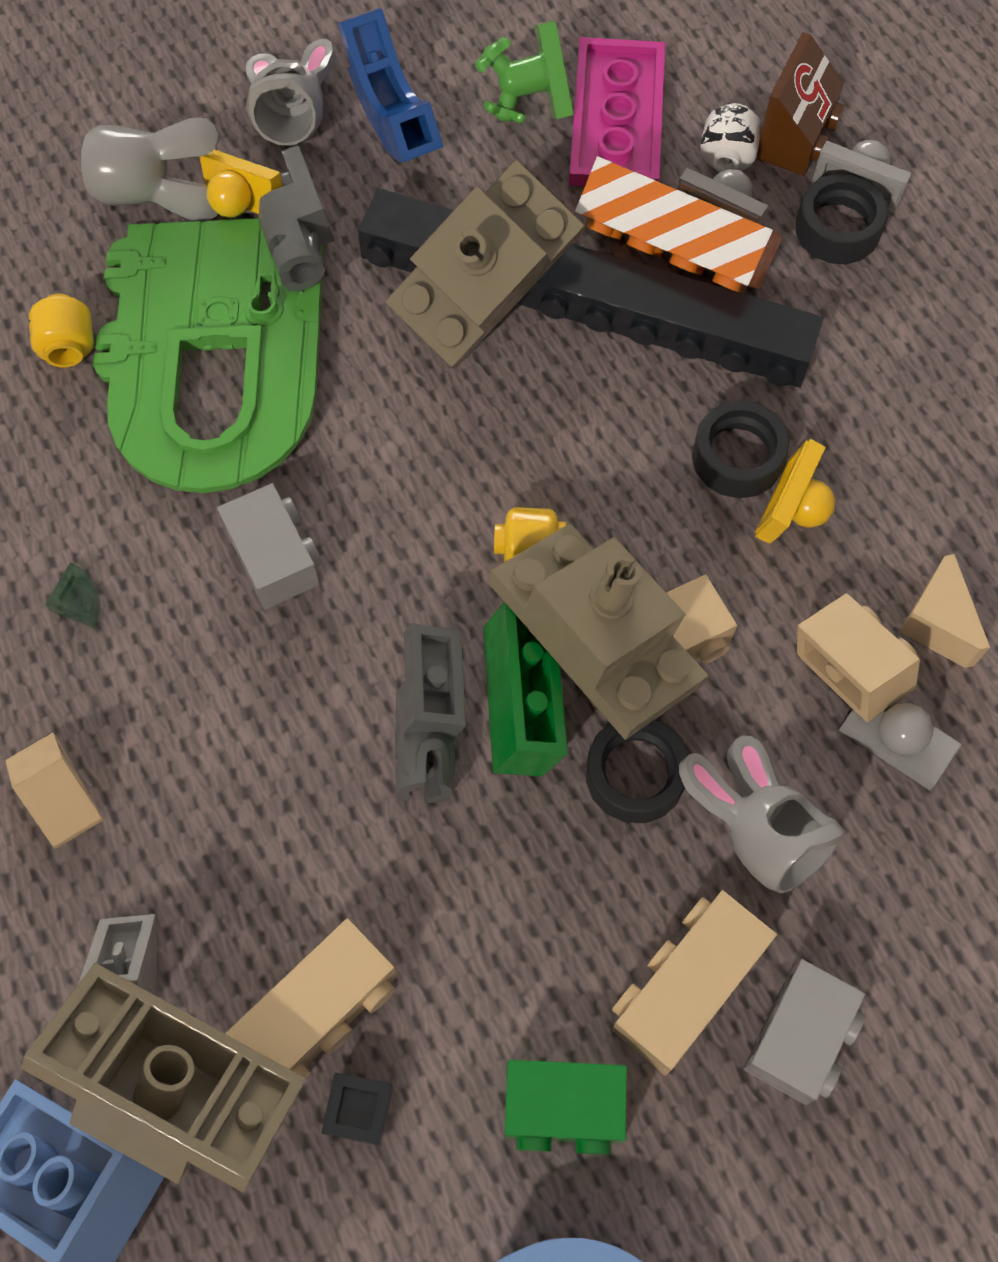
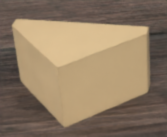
(947, 617)
(52, 791)

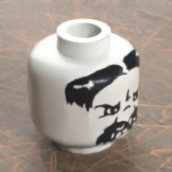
(731, 137)

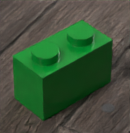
(565, 1104)

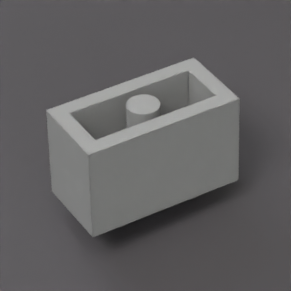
(270, 546)
(806, 1033)

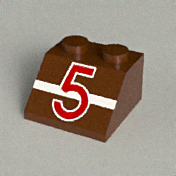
(801, 109)

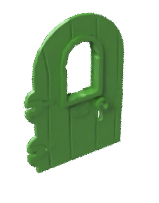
(203, 291)

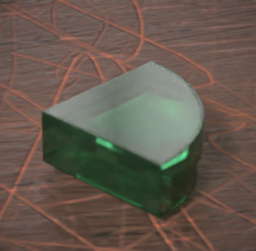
(75, 597)

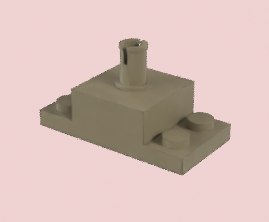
(483, 262)
(602, 625)
(161, 1081)

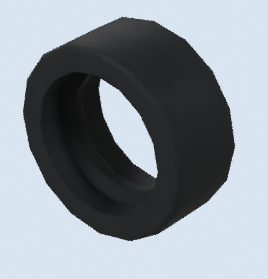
(836, 246)
(747, 417)
(623, 807)

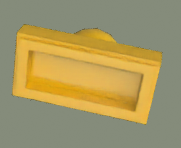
(236, 183)
(797, 496)

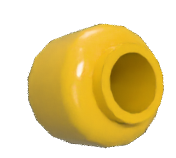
(61, 330)
(524, 529)

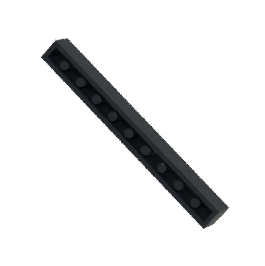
(625, 298)

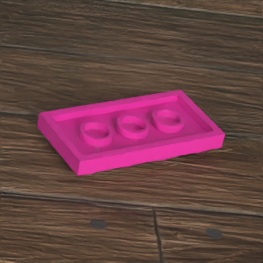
(617, 106)

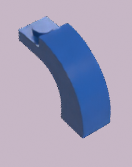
(393, 109)

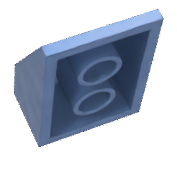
(63, 1187)

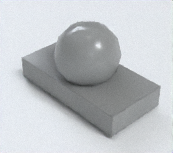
(867, 161)
(727, 190)
(905, 740)

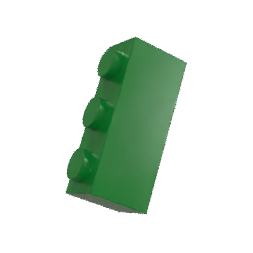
(522, 698)

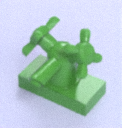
(528, 75)

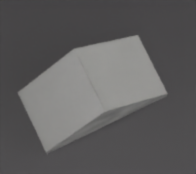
(127, 949)

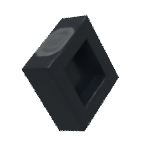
(357, 1109)

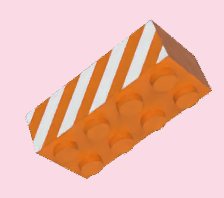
(676, 222)

